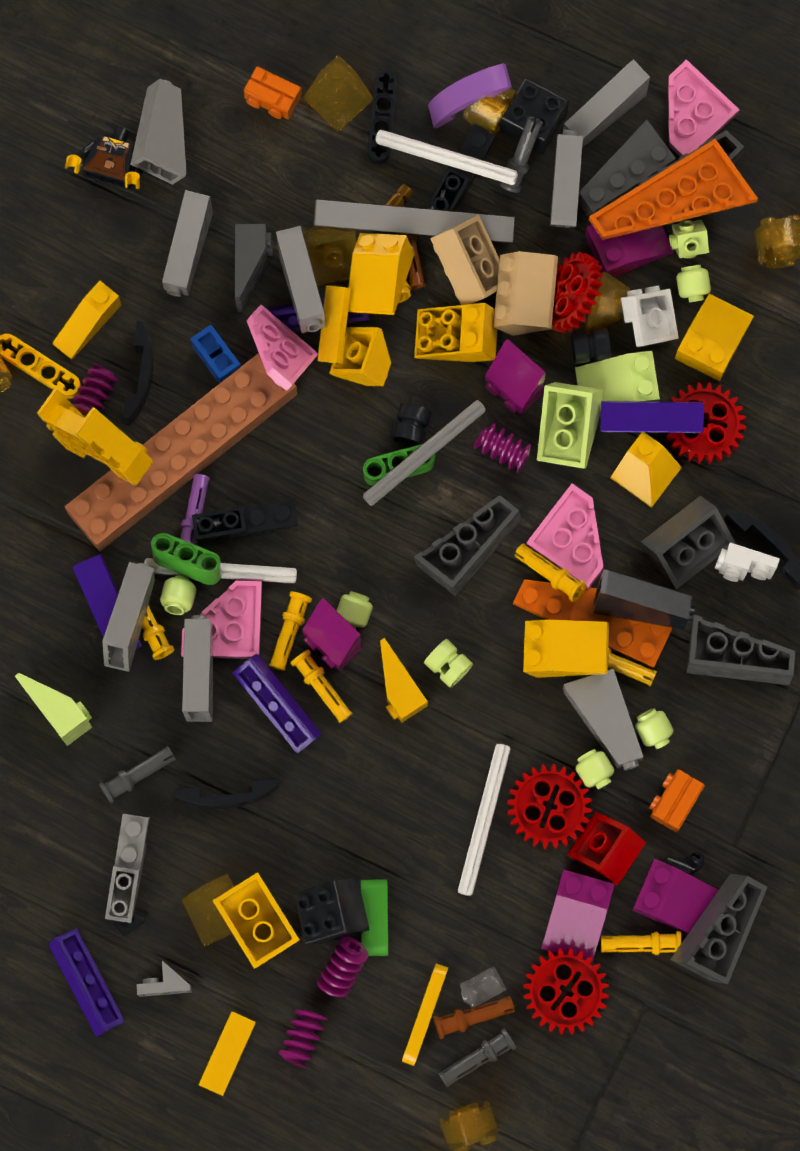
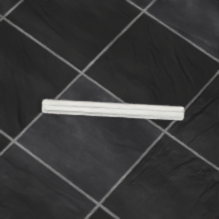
(446, 157)
(241, 572)
(484, 820)

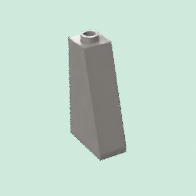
(610, 102)
(160, 134)
(566, 179)
(187, 243)
(300, 279)
(128, 616)
(198, 669)
(606, 715)

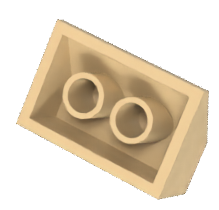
(468, 260)
(525, 292)

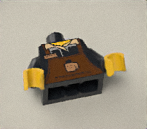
(108, 160)

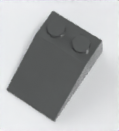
(252, 250)

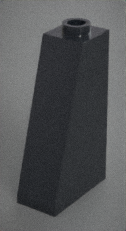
(641, 601)

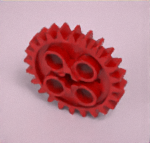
(575, 291)
(702, 445)
(527, 798)
(585, 1005)

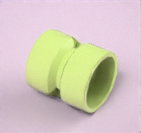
(448, 663)

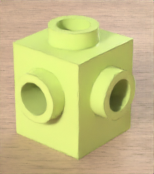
(689, 239)

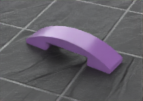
(467, 91)

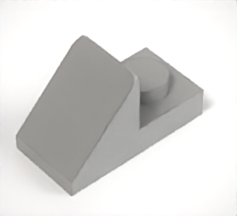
(171, 984)

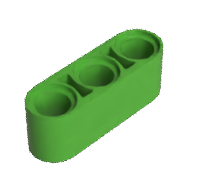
(385, 462)
(192, 568)
(376, 907)

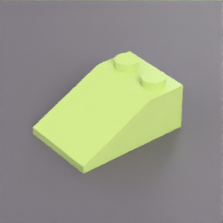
(622, 377)
(568, 424)
(61, 711)

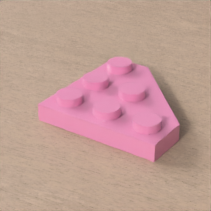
(695, 109)
(280, 349)
(571, 537)
(235, 621)

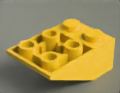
(456, 333)

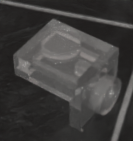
(482, 987)

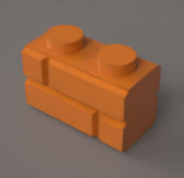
(272, 93)
(676, 800)

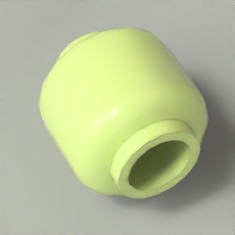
(693, 283)
(178, 595)
(355, 609)
(654, 728)
(594, 769)

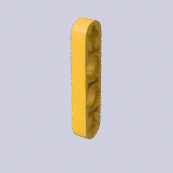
(41, 362)
(425, 1014)

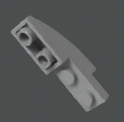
(127, 868)

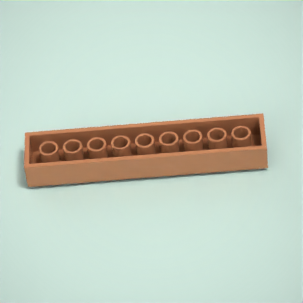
(180, 452)

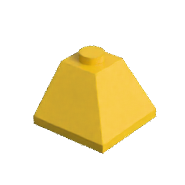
(364, 357)
(646, 469)

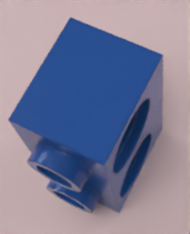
(215, 353)

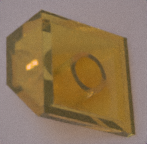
(338, 94)
(330, 252)
(608, 305)
(203, 912)

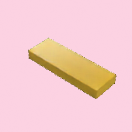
(333, 335)
(227, 1053)

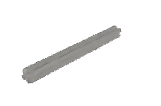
(424, 452)

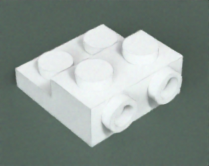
(651, 315)
(739, 560)

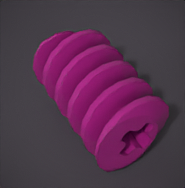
(94, 389)
(504, 447)
(343, 967)
(302, 1037)

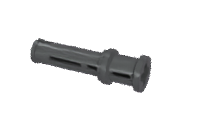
(522, 153)
(126, 780)
(487, 1052)

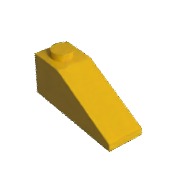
(87, 319)
(401, 691)

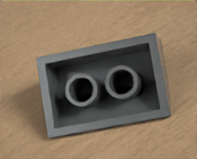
(688, 541)

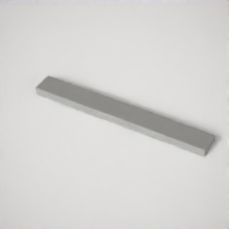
(404, 219)

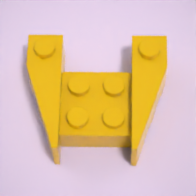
(94, 437)

